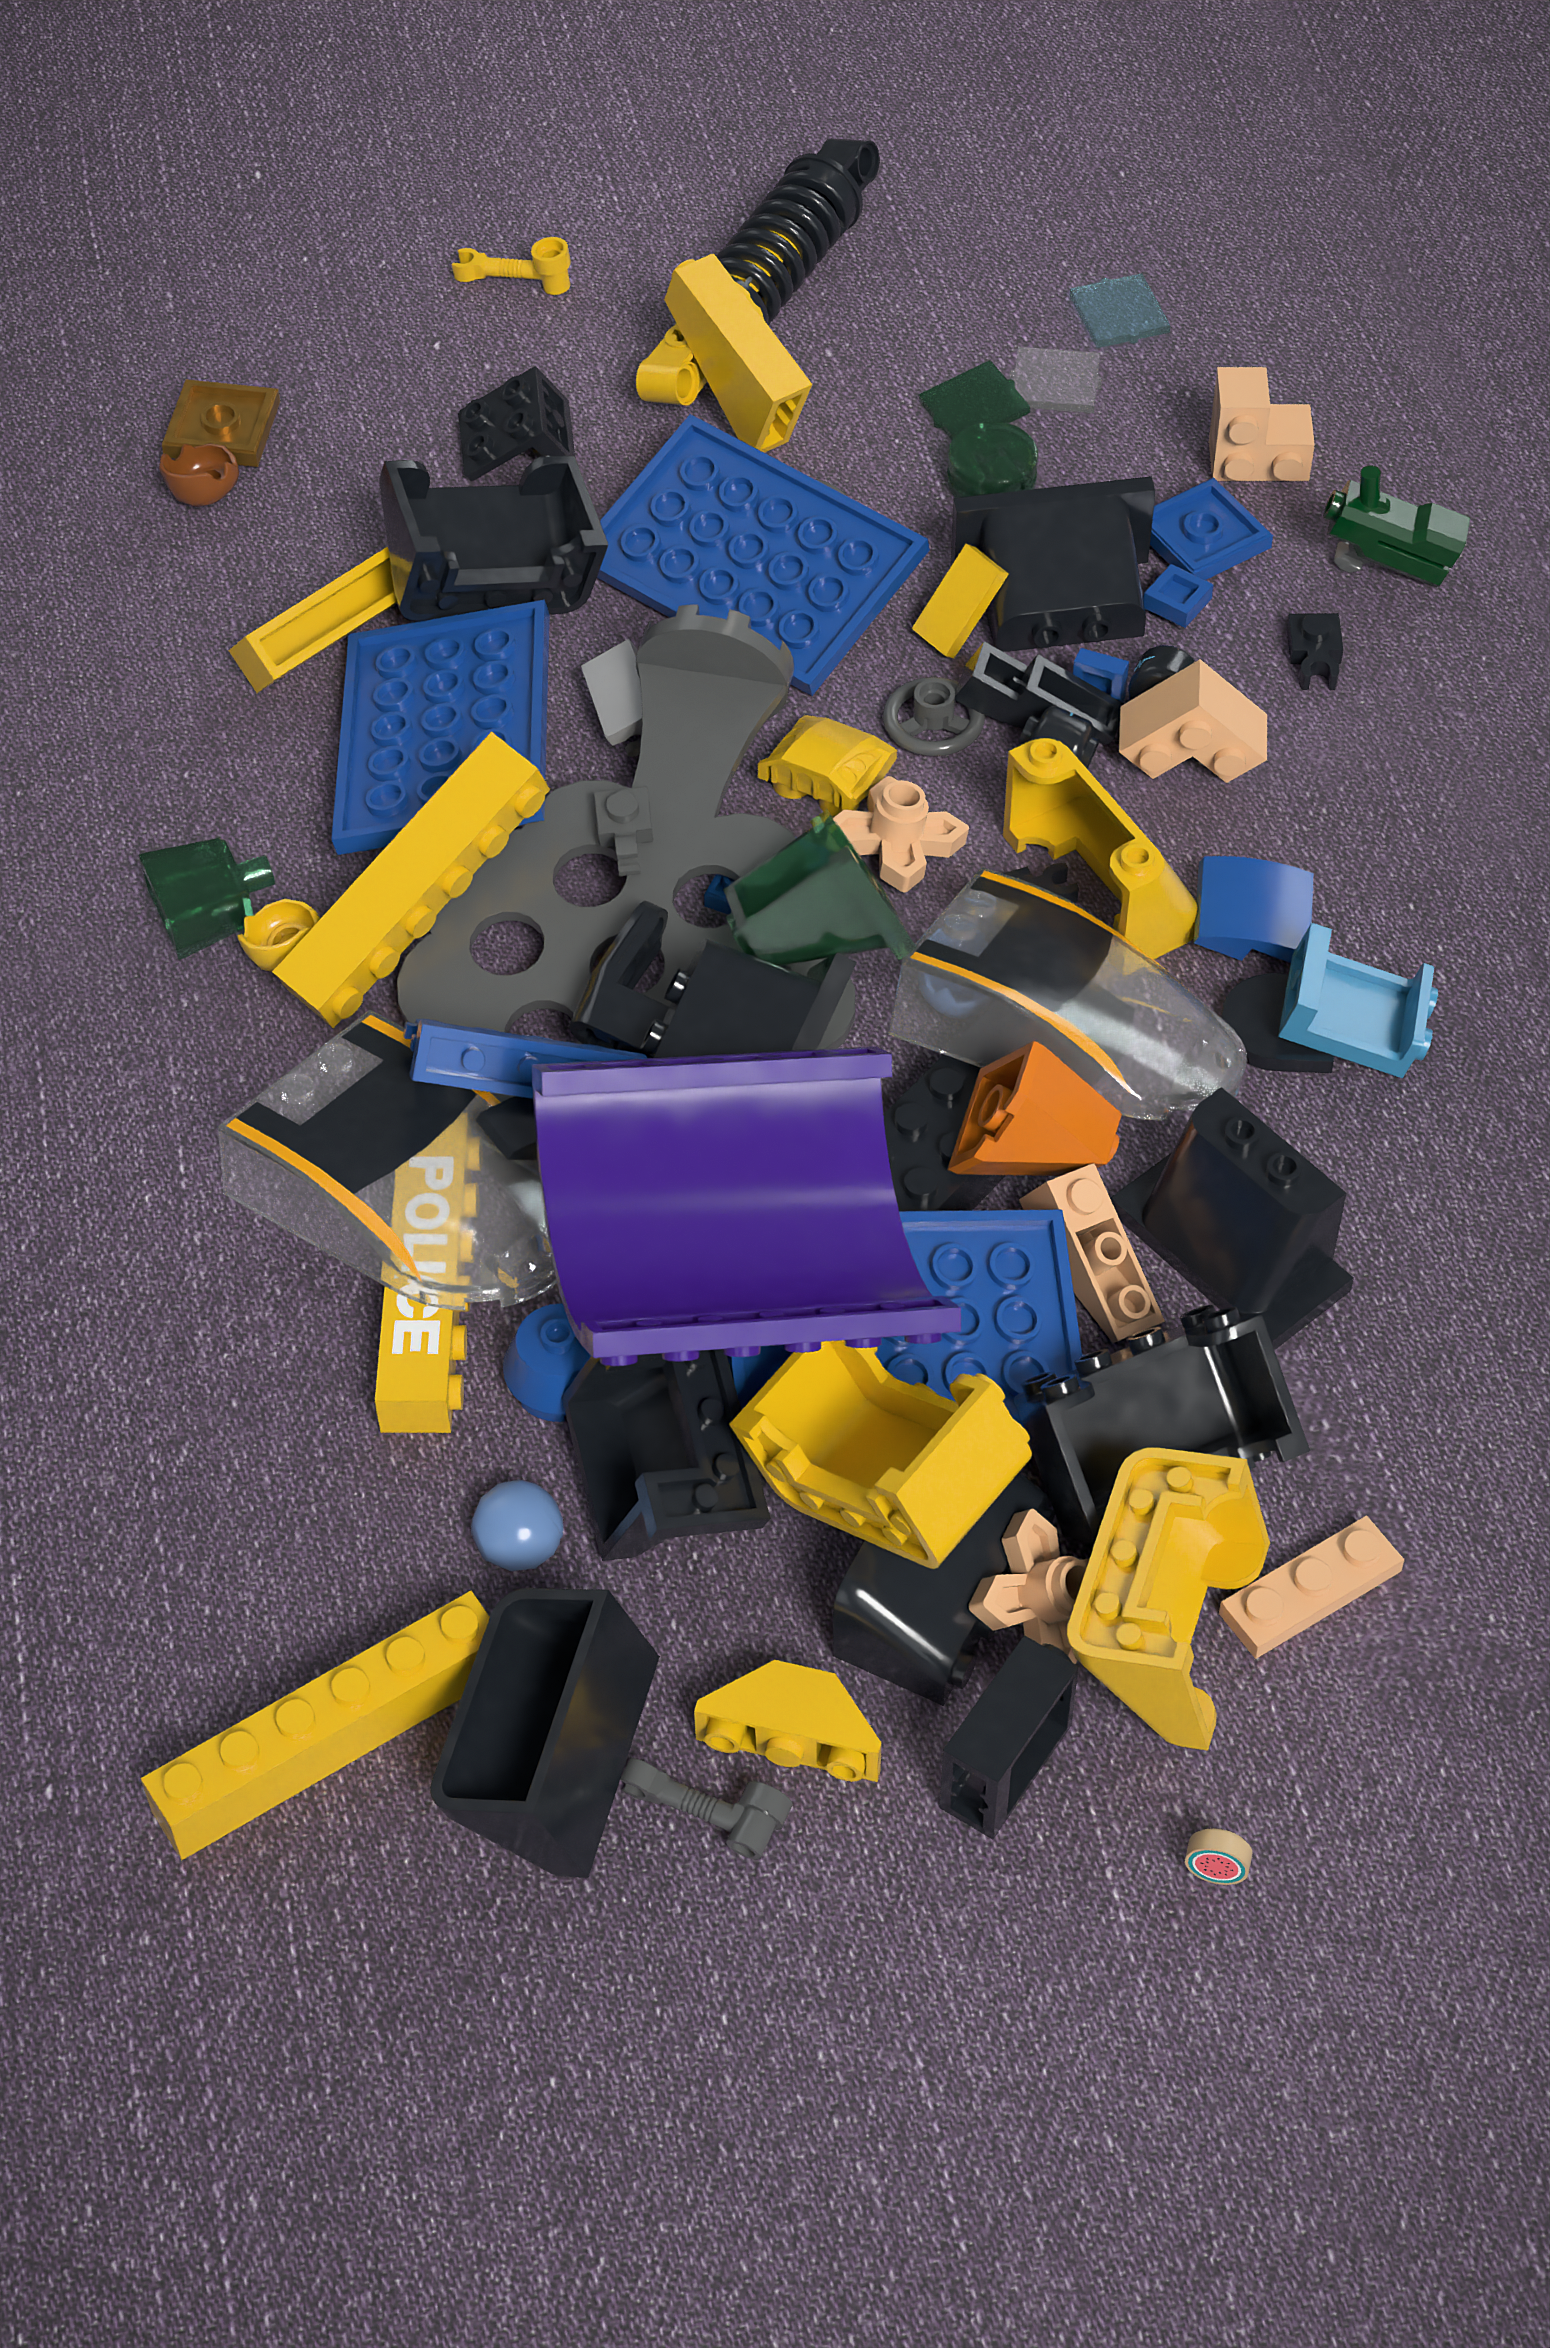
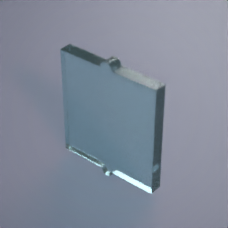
(1119, 310)

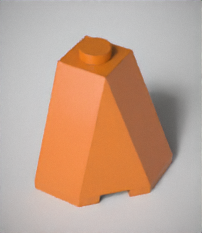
(1034, 1119)

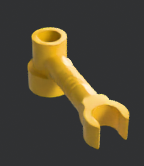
(549, 264)

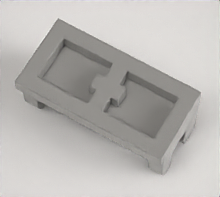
(617, 694)

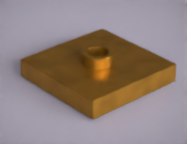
(223, 416)

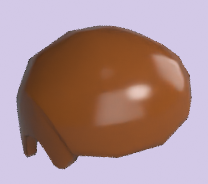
(200, 474)

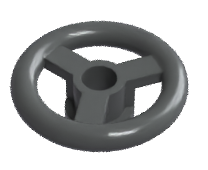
(932, 711)

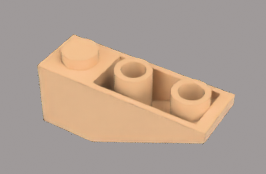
(1100, 1254)

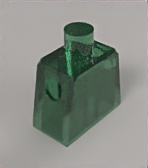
(202, 891)

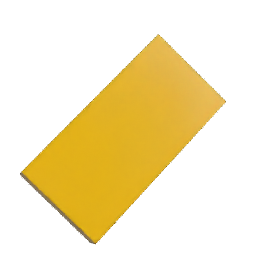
(960, 601)

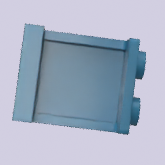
(1356, 1007)

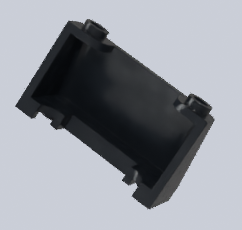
(491, 543)

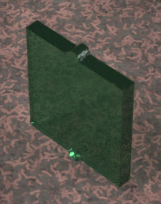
(974, 398)

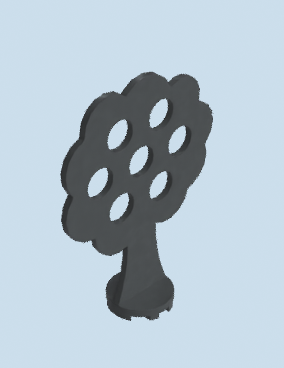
(702, 704)

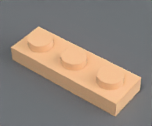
(1311, 1586)

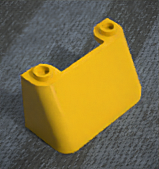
(1064, 808)
(1163, 1540)

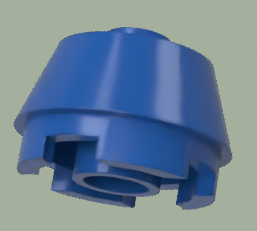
(543, 1362)

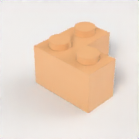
(1255, 437)
(1195, 717)

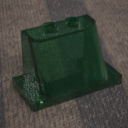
(814, 902)

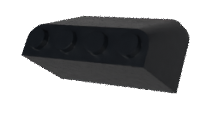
(917, 1620)
(546, 1725)

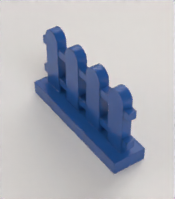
(491, 1058)

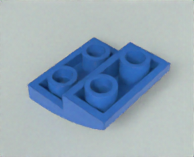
(1252, 906)

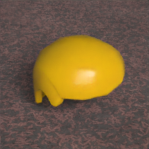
(276, 931)

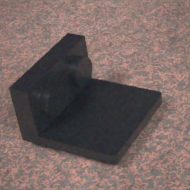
(512, 419)

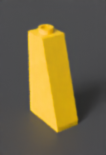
(737, 353)

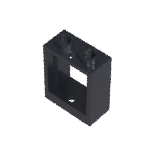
(1008, 1736)

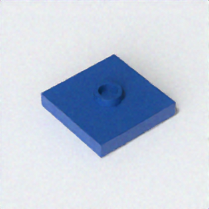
(1206, 530)

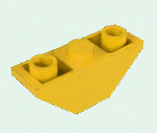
(791, 1719)

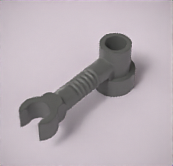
(749, 1821)

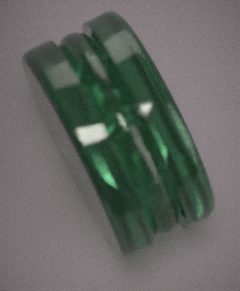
(991, 460)

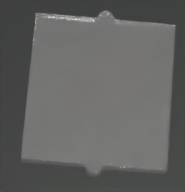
(1057, 378)

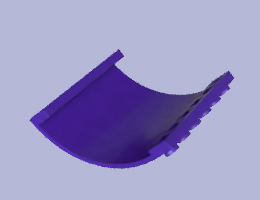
(727, 1205)

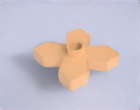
(902, 831)
(1040, 1586)

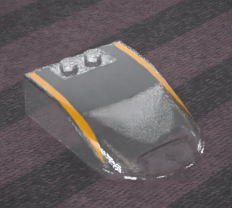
(1036, 967)
(390, 1174)

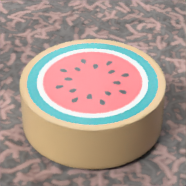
(1218, 1856)

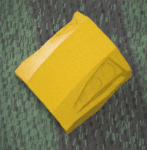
(827, 762)

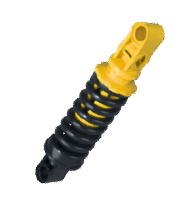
(774, 252)

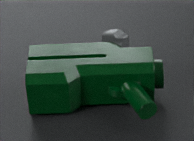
(1392, 532)

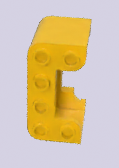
(880, 1452)

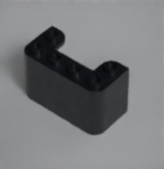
(1184, 1389)

